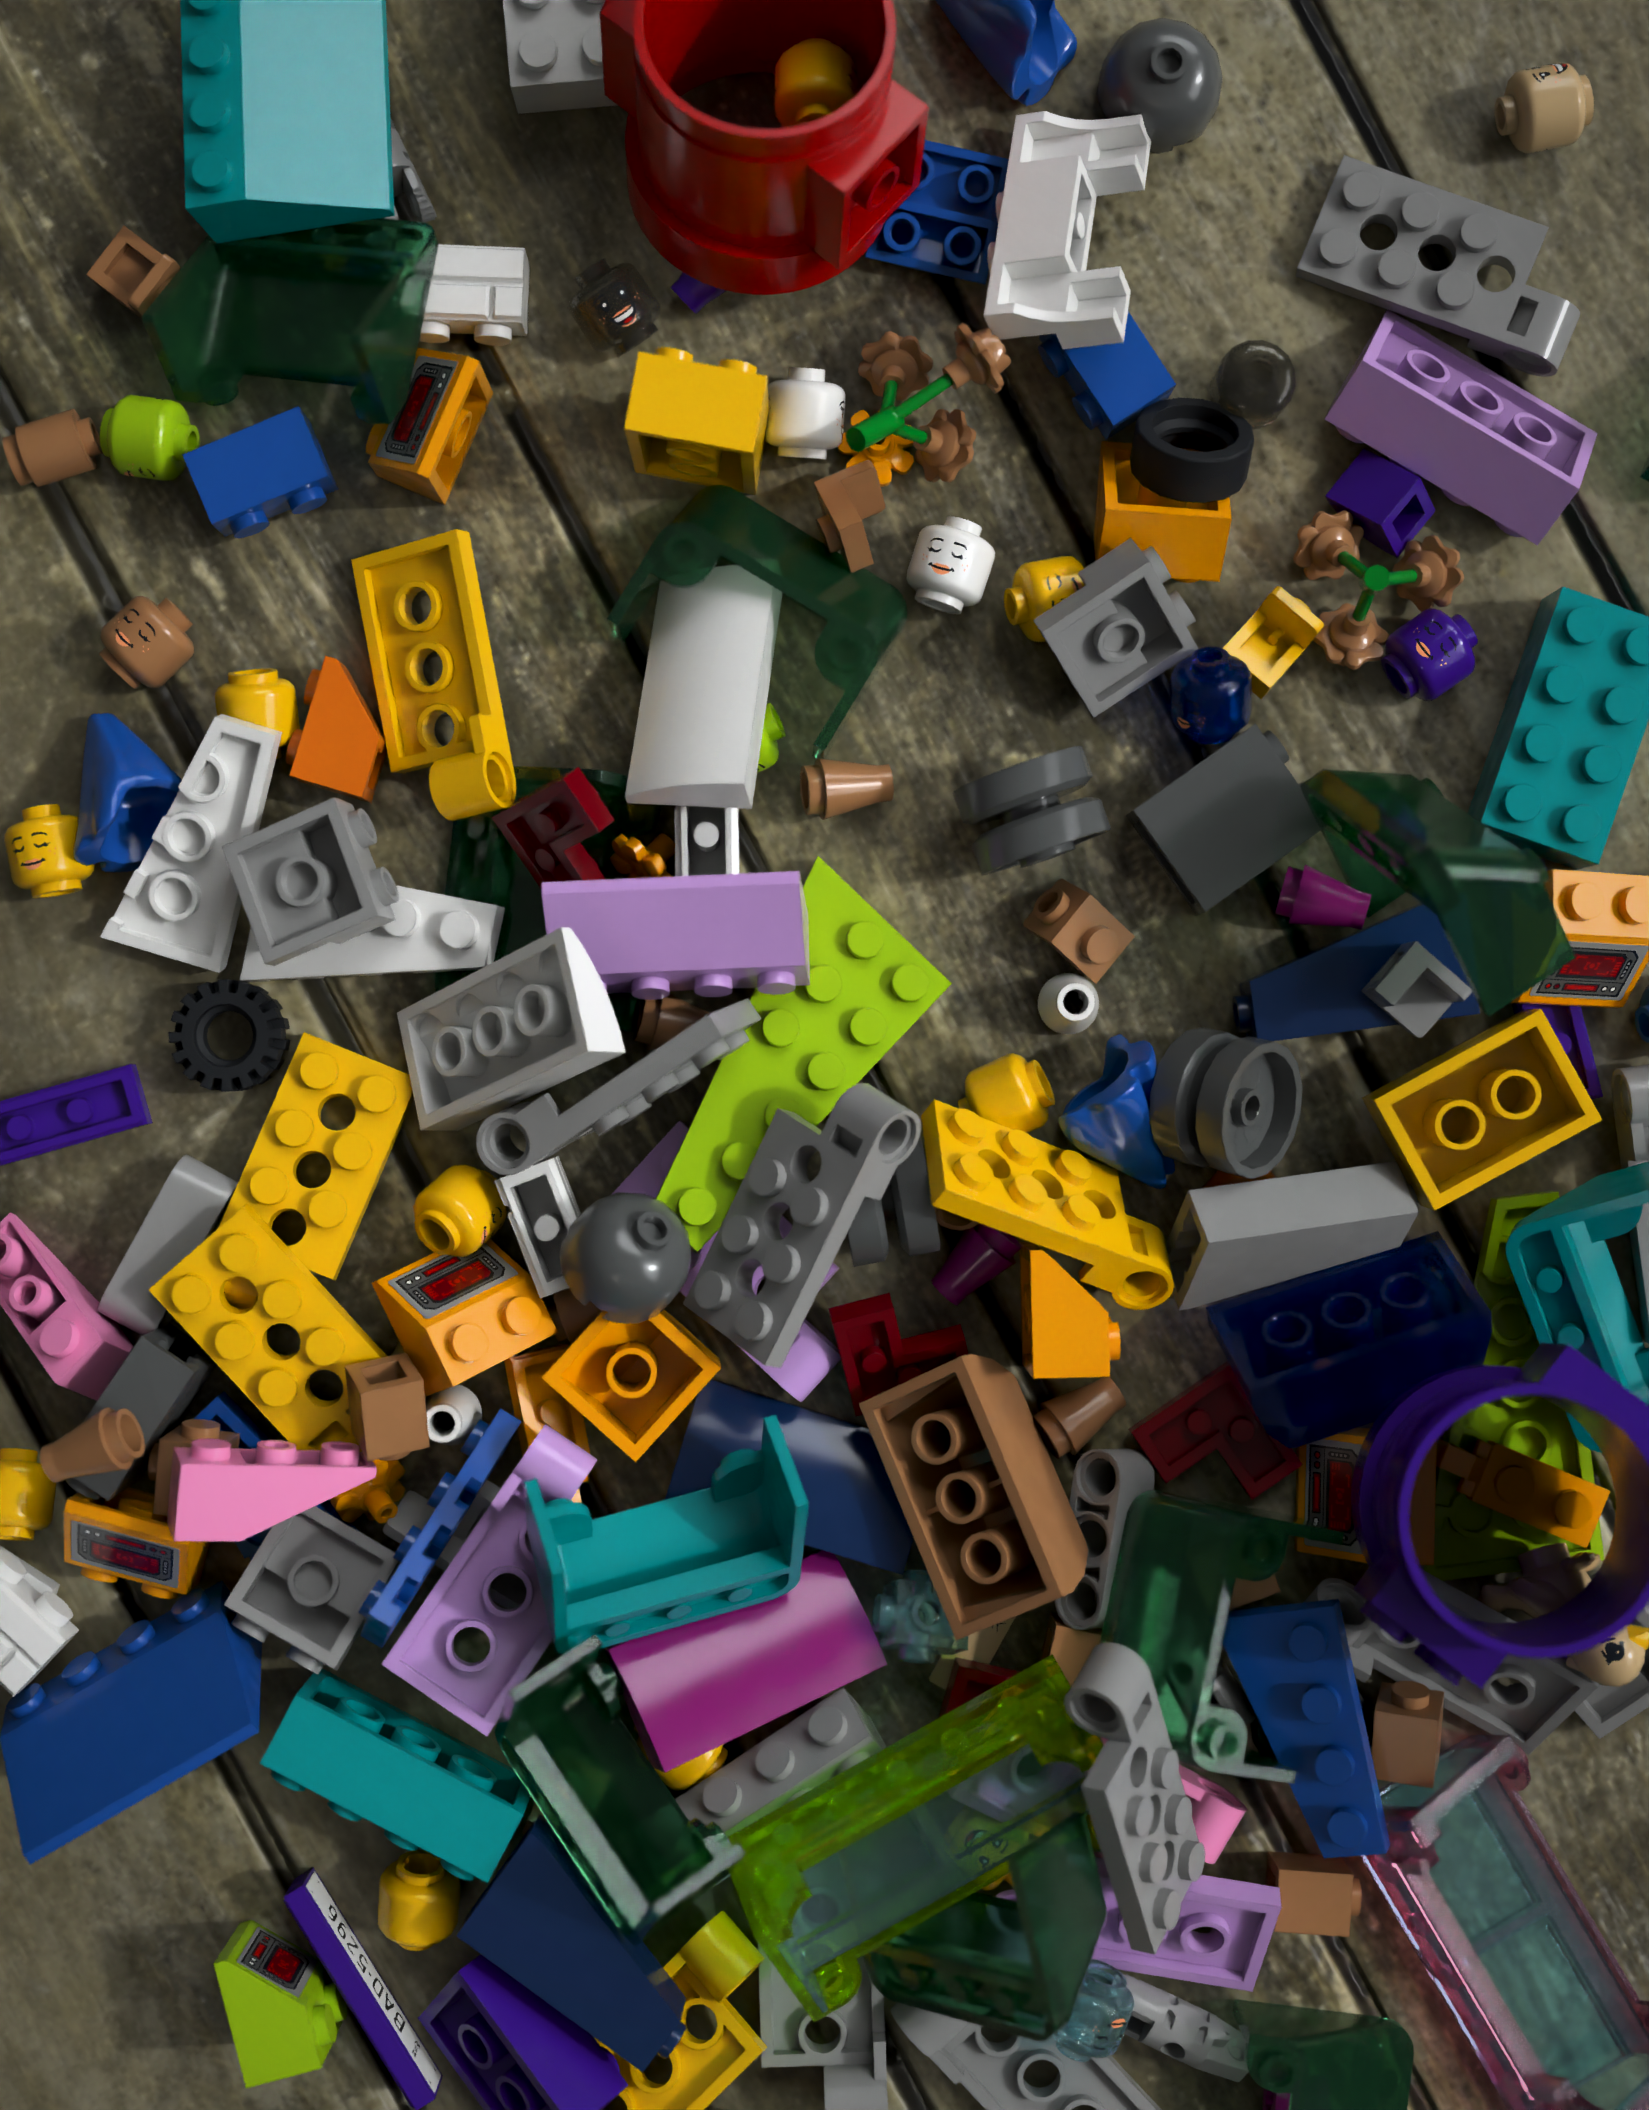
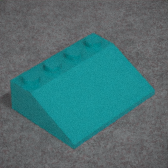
(285, 115)

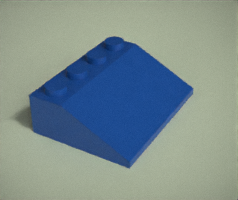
(129, 1719)

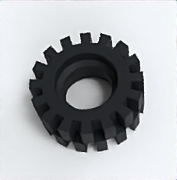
(192, 1041)

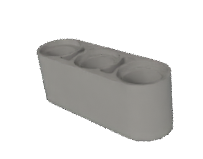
(178, 1221)
(1101, 1507)

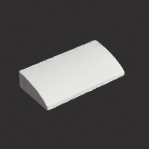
(705, 692)
(507, 1032)

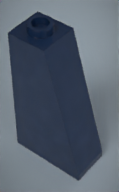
(1324, 987)
(562, 1944)

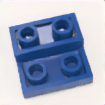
(947, 217)

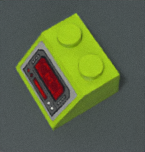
(277, 2005)

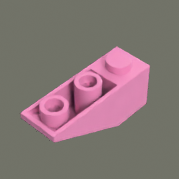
(57, 1314)
(241, 1491)

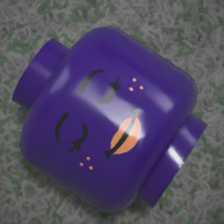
(1429, 654)

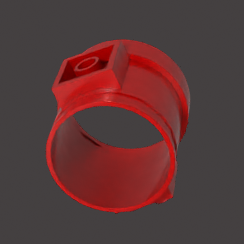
(755, 203)

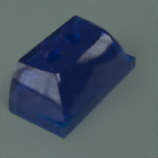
(1351, 1338)

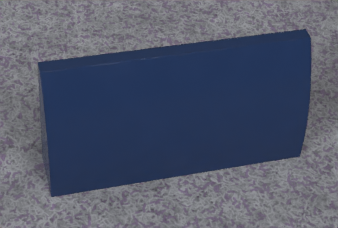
(837, 1462)

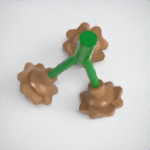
(898, 367)
(1351, 633)

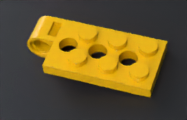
(476, 766)
(355, 1153)
(1047, 1199)
(238, 1336)
(706, 1974)

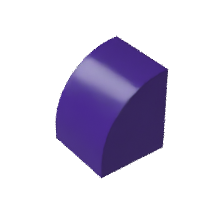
(1383, 501)

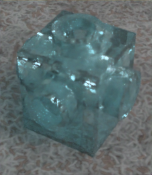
(914, 1620)

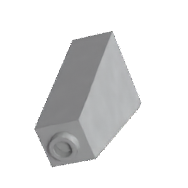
(1284, 1228)

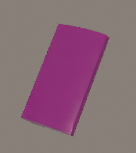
(747, 1666)

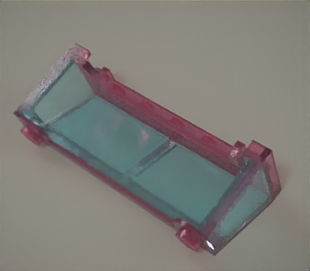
(1510, 1936)

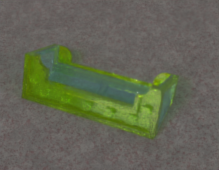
(910, 1832)

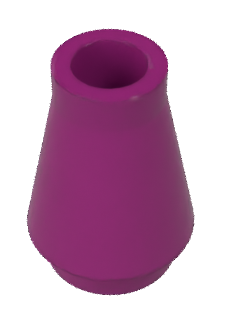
(1318, 899)
(974, 1261)

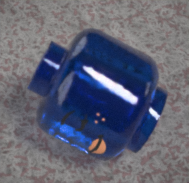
(1211, 695)

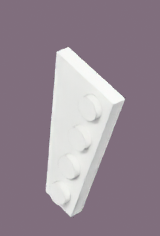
(183, 891)
(428, 936)

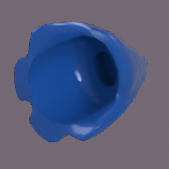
(1015, 41)
(121, 796)
(1113, 1114)

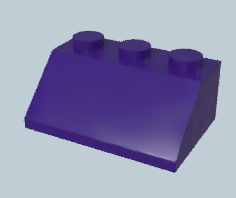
(517, 2046)

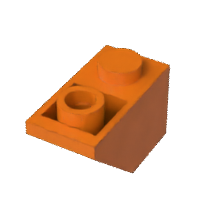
(340, 740)

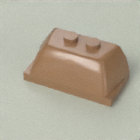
(978, 1492)

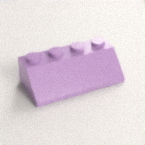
(1463, 428)
(688, 931)

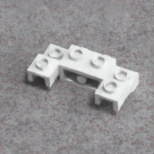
(1047, 227)

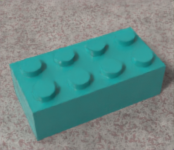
(1568, 730)
(398, 1775)

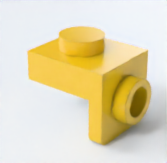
(1274, 638)

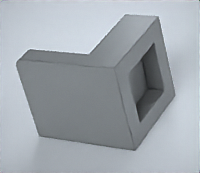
(1415, 988)

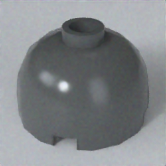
(1166, 76)
(626, 1256)

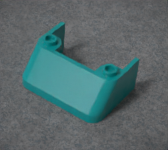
(1572, 1280)
(672, 1556)

